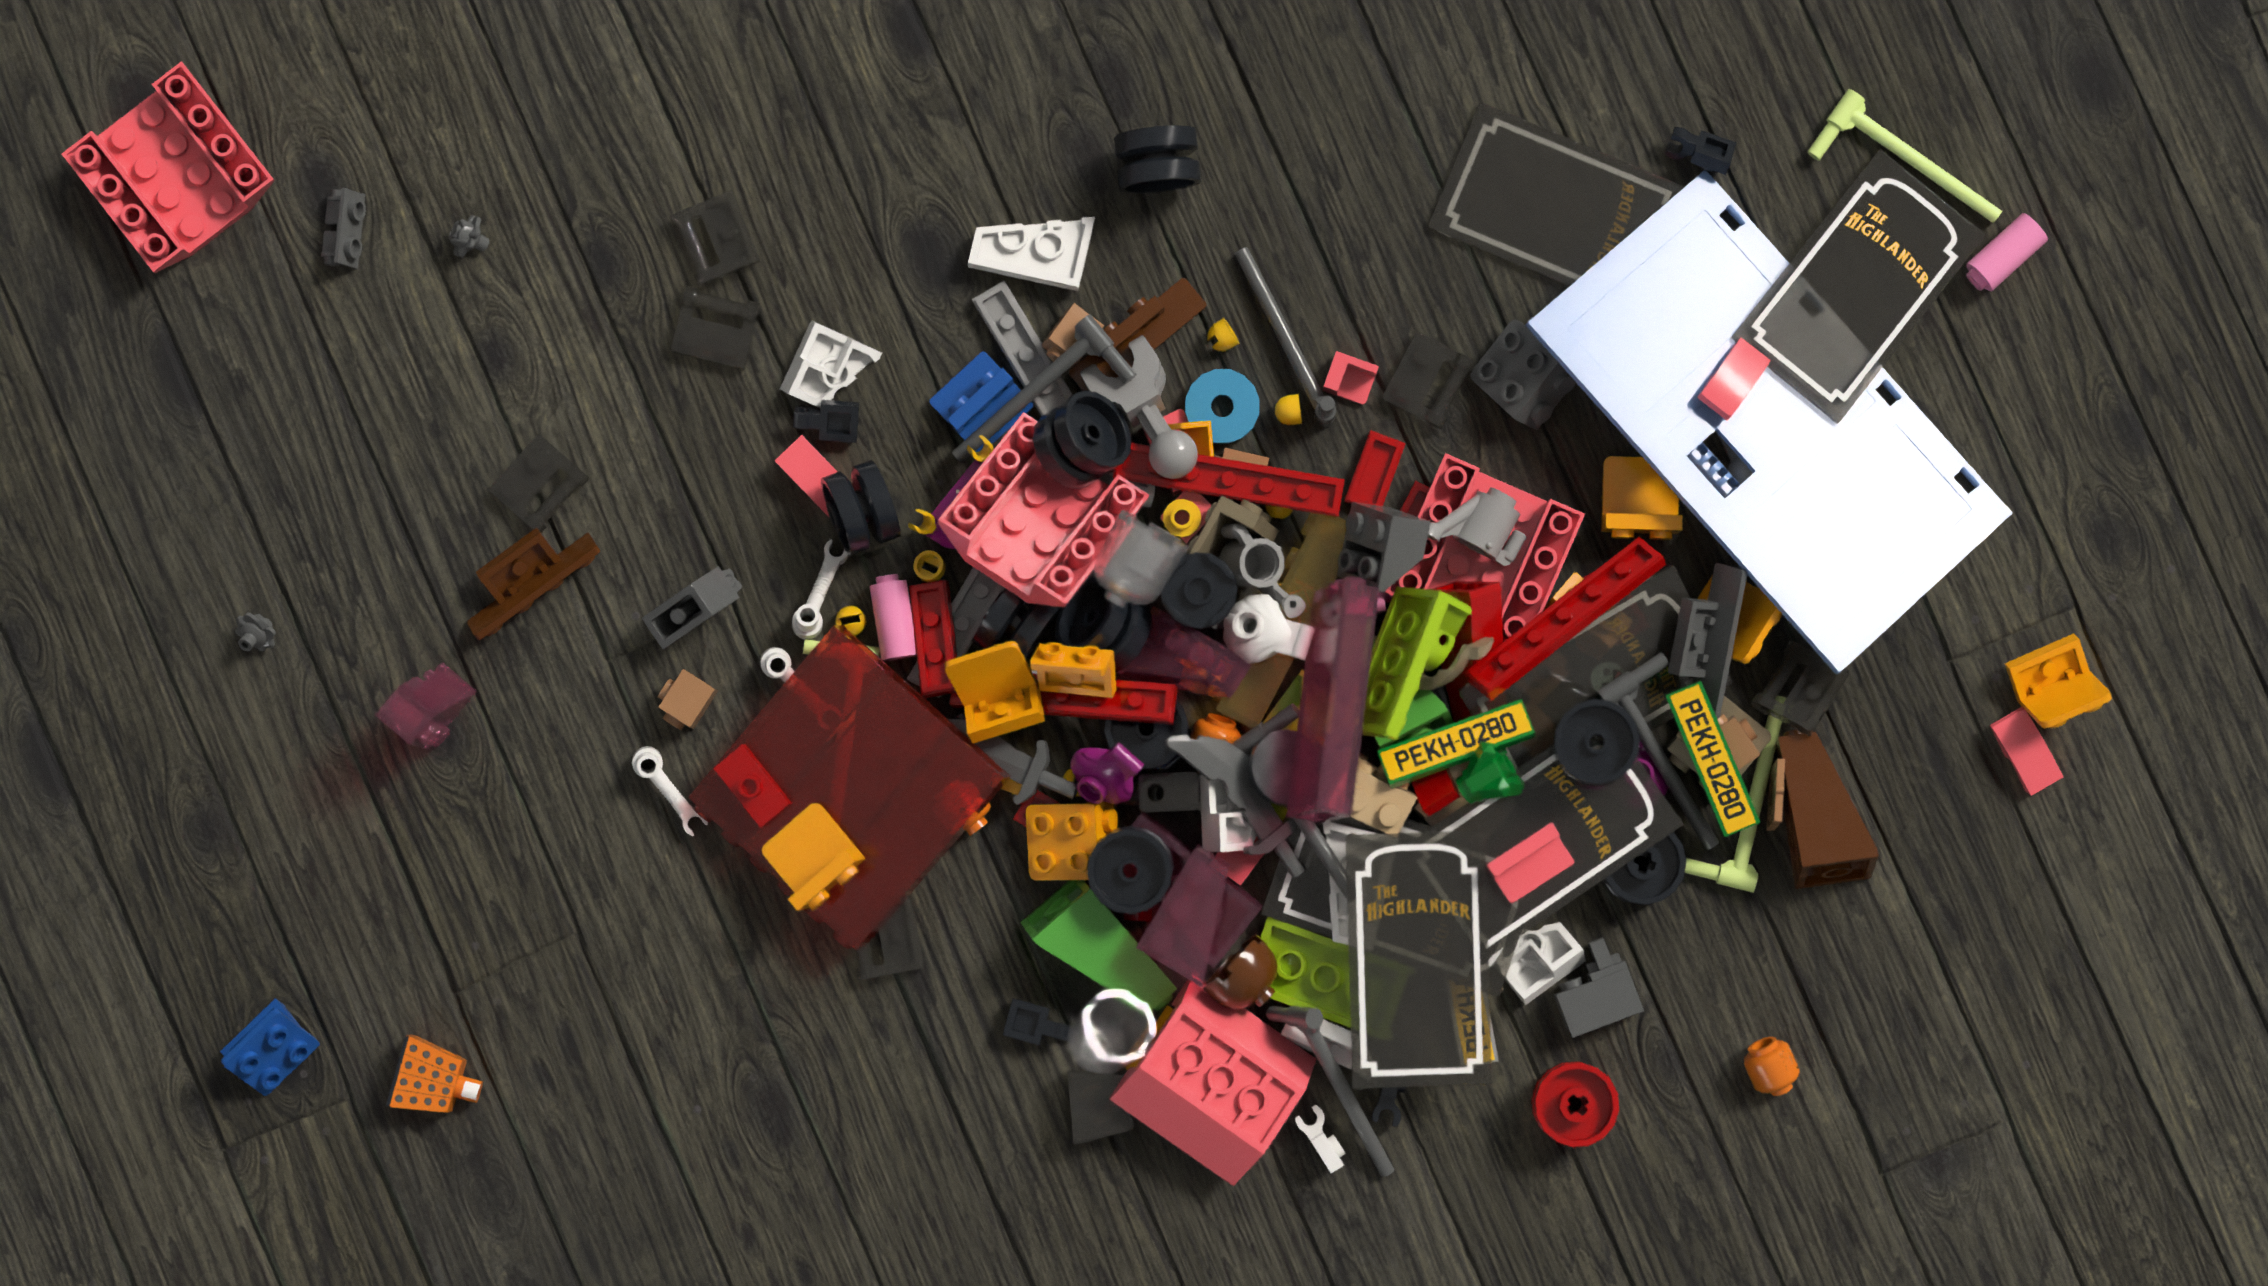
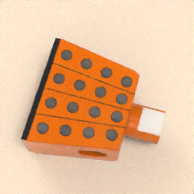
(430, 1078)

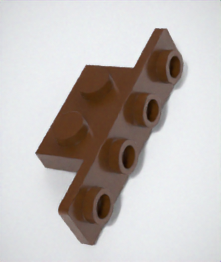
(1153, 319)
(525, 574)

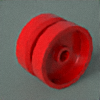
(1597, 1108)

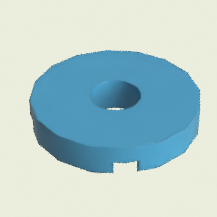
(1230, 385)

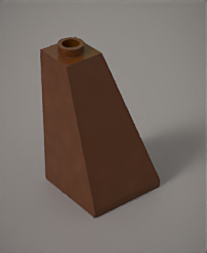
(1821, 820)

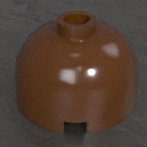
(1244, 976)

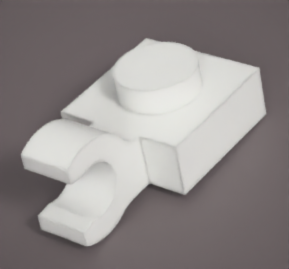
(1327, 1148)

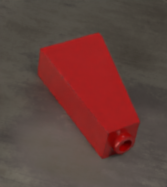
(1484, 621)

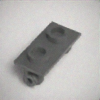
(347, 211)

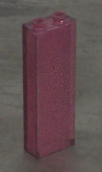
(1333, 701)

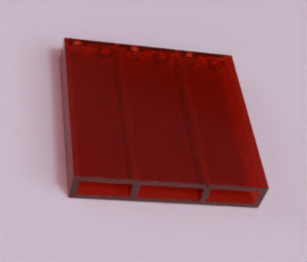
(876, 762)

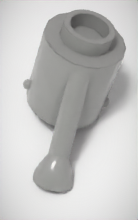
(1484, 526)
(1258, 565)

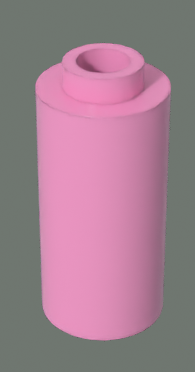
(2005, 253)
(893, 617)

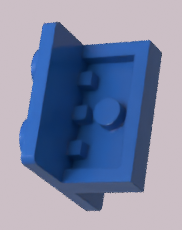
(976, 396)
(268, 1048)

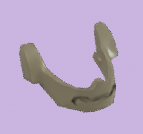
(1467, 652)

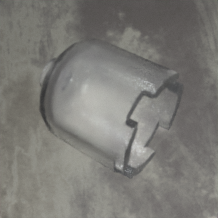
(1137, 561)
(1111, 1032)

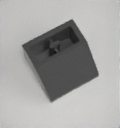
(1381, 544)

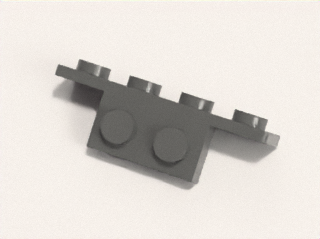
(1708, 633)

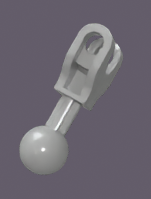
(1140, 402)

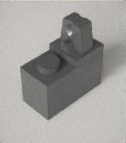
(692, 606)
(1602, 999)

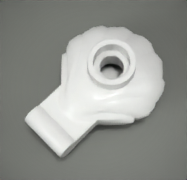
(1260, 630)

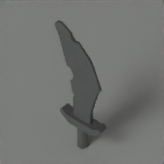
(1228, 764)
(1023, 768)

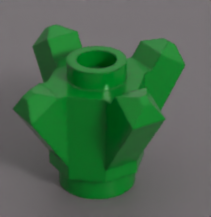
(1489, 776)

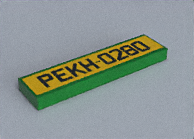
(1455, 743)
(1712, 758)

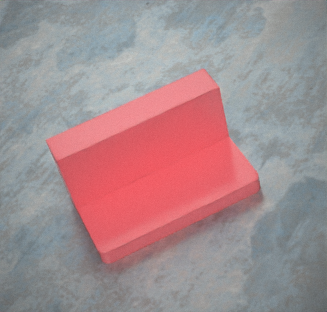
(1530, 863)

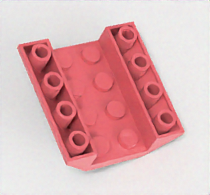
(171, 171)
(1028, 526)
(1524, 582)
(1216, 1083)

